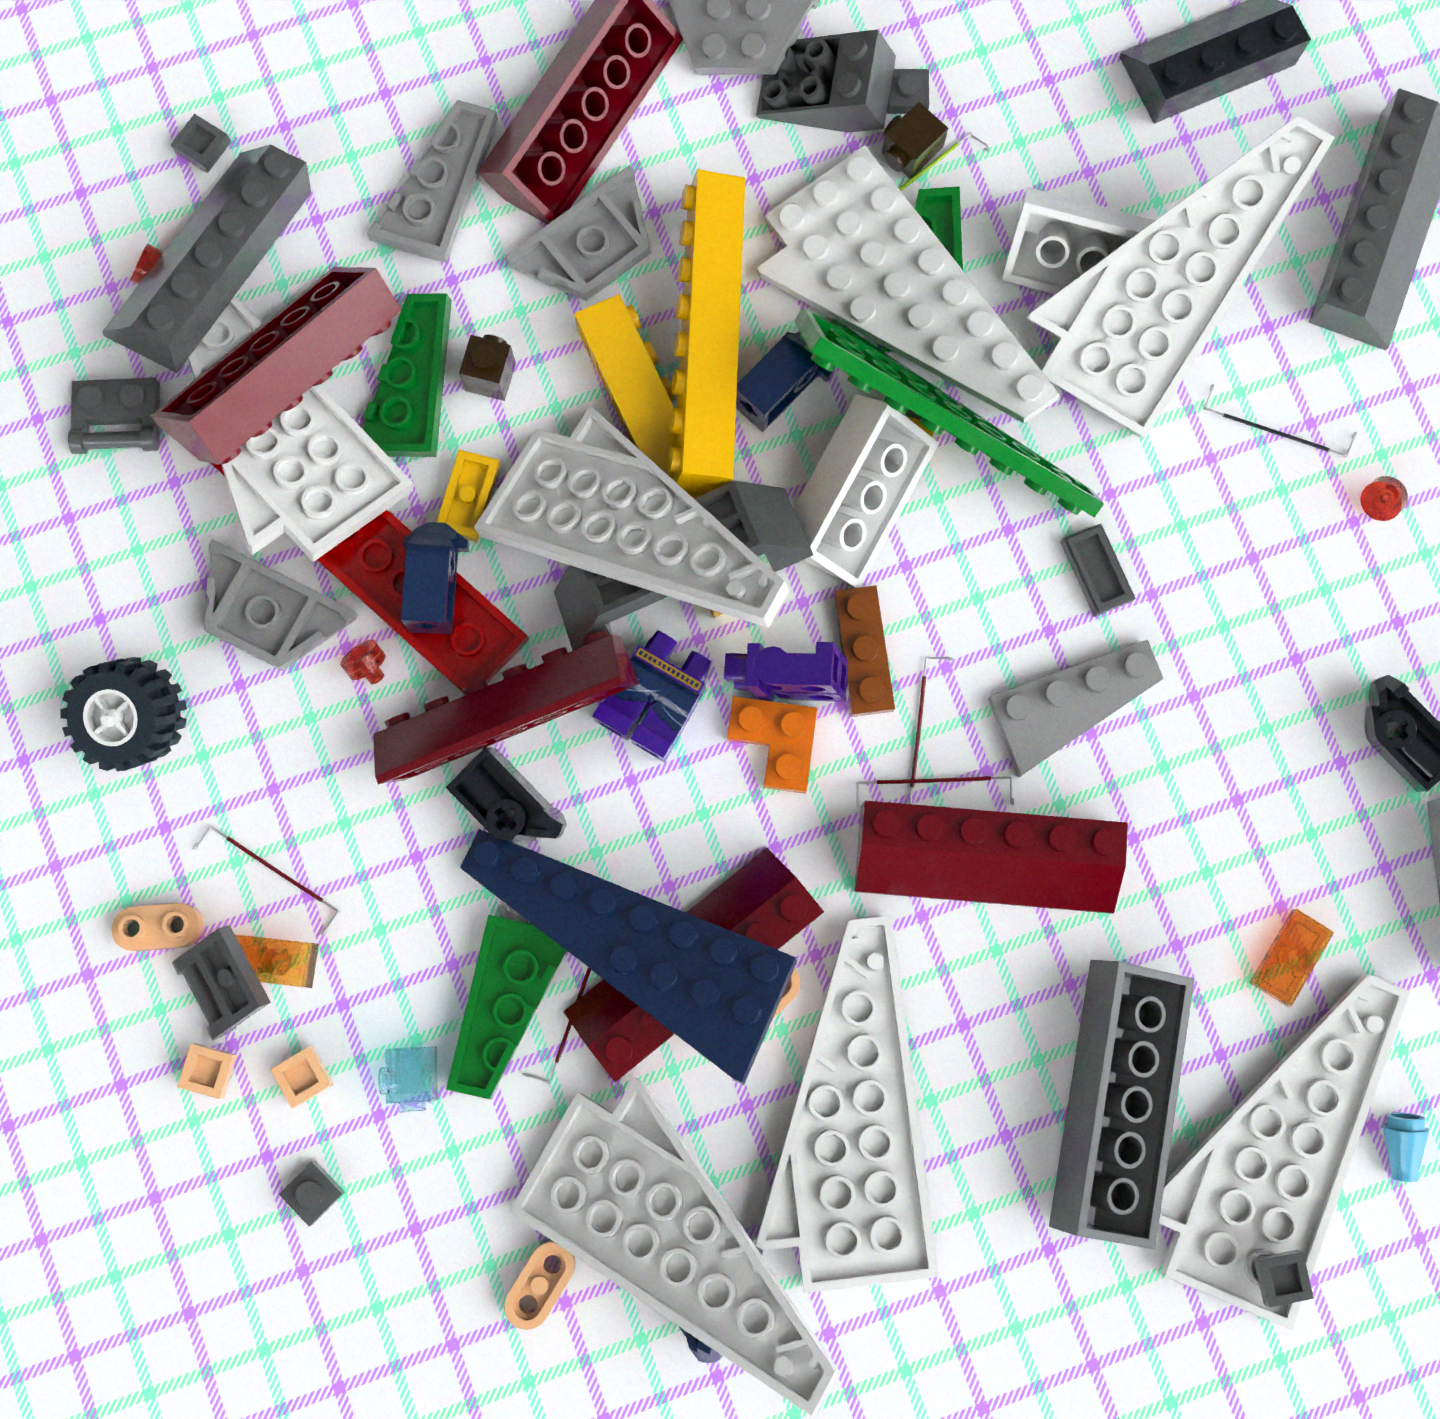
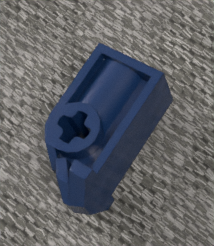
(777, 381)
(431, 578)

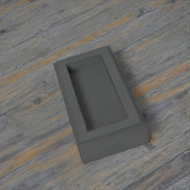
(1097, 570)

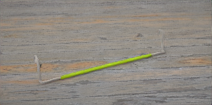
(940, 158)

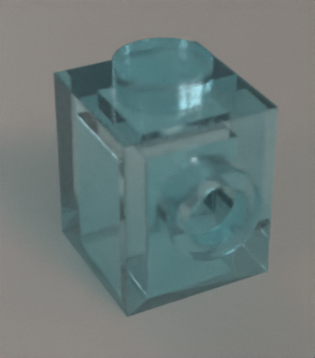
(409, 1077)

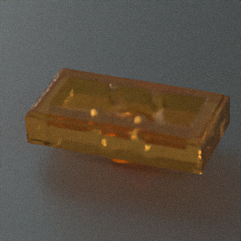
(1291, 957)
(281, 960)

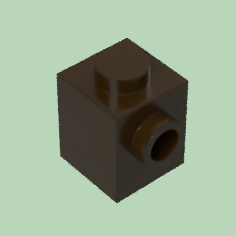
(913, 140)
(487, 366)

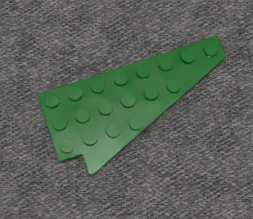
(903, 389)

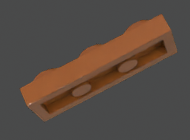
(865, 649)

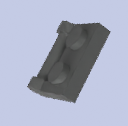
(111, 404)
(222, 981)

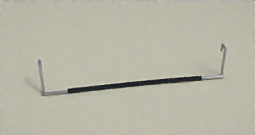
(1275, 431)

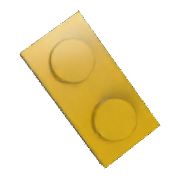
(468, 492)

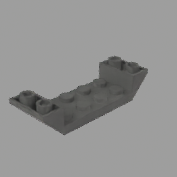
(752, 512)

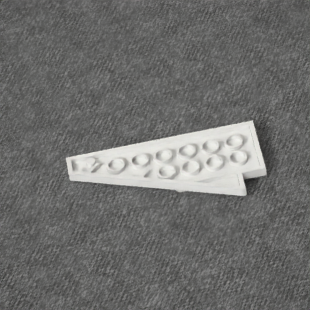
(881, 270)
(1155, 300)
(310, 471)
(619, 515)
(853, 1152)
(1281, 1155)
(650, 1220)

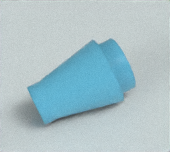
(1405, 1144)

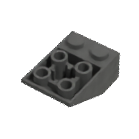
(831, 83)

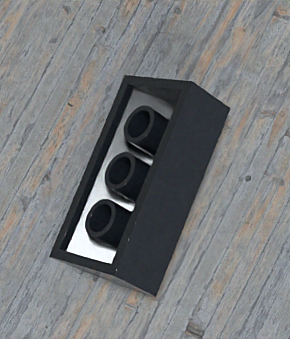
(1215, 56)

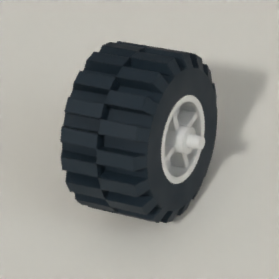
(123, 713)

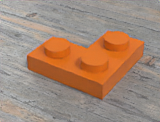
(787, 732)

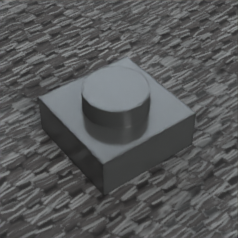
(908, 89)
(201, 143)
(312, 1193)
(1283, 1278)

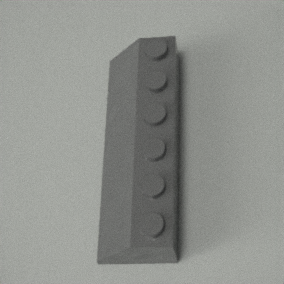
(1384, 224)
(211, 257)
(1122, 1104)

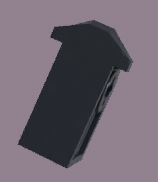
(1417, 747)
(493, 786)

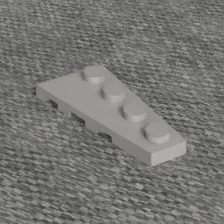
(436, 194)
(1062, 706)

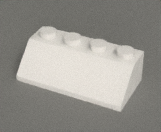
(1063, 239)
(861, 487)

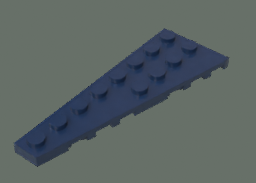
(678, 968)

